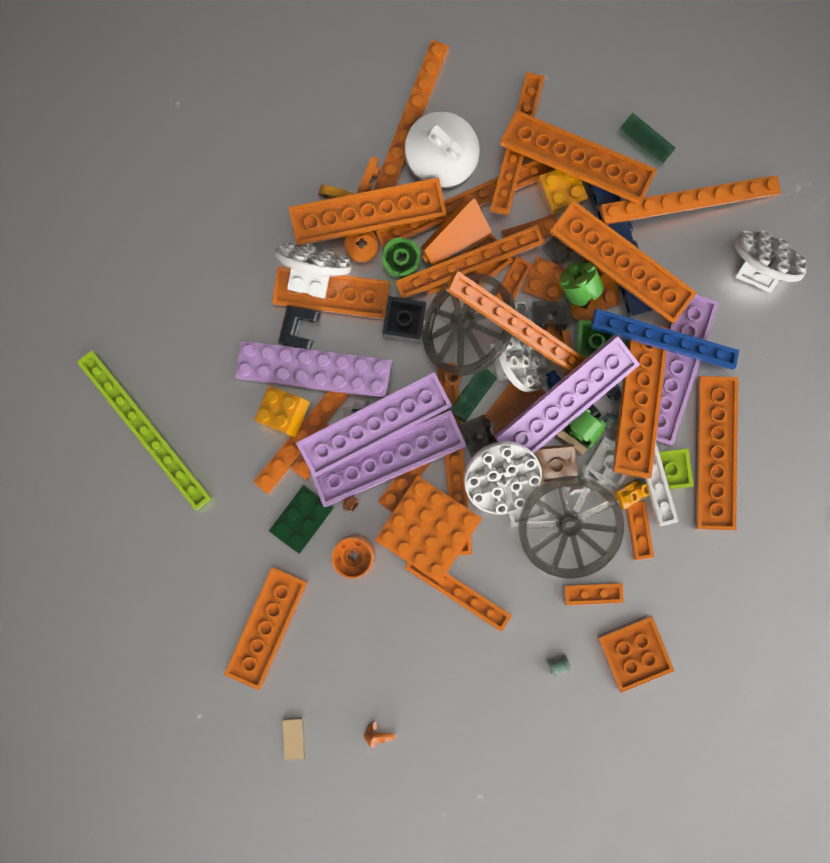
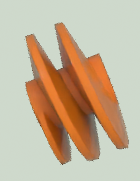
(369, 250)
(583, 313)

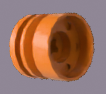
(346, 565)

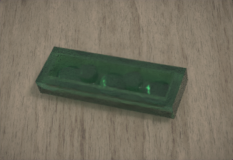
(647, 138)
(472, 394)

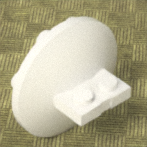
(442, 148)
(768, 261)
(309, 271)
(522, 365)
(502, 477)

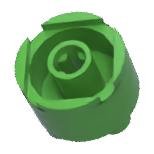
(403, 248)
(581, 283)
(586, 429)

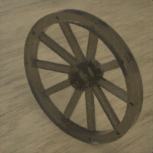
(464, 322)
(581, 571)

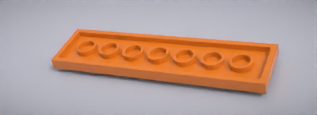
(578, 157)
(367, 211)
(623, 262)
(639, 412)
(717, 453)

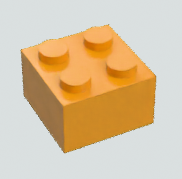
(560, 190)
(282, 411)

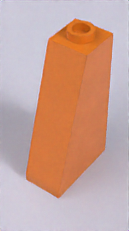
(456, 233)

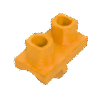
(631, 493)

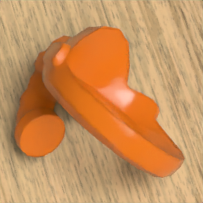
(373, 738)

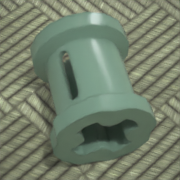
(559, 665)

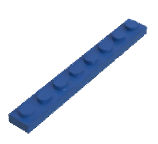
(664, 339)

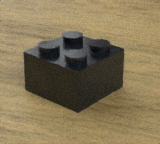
(404, 319)

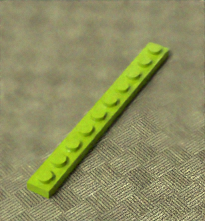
(144, 430)

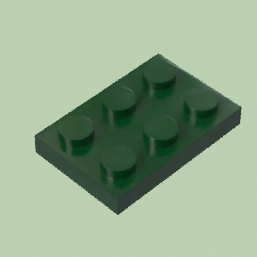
(300, 519)

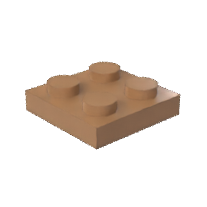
(557, 461)

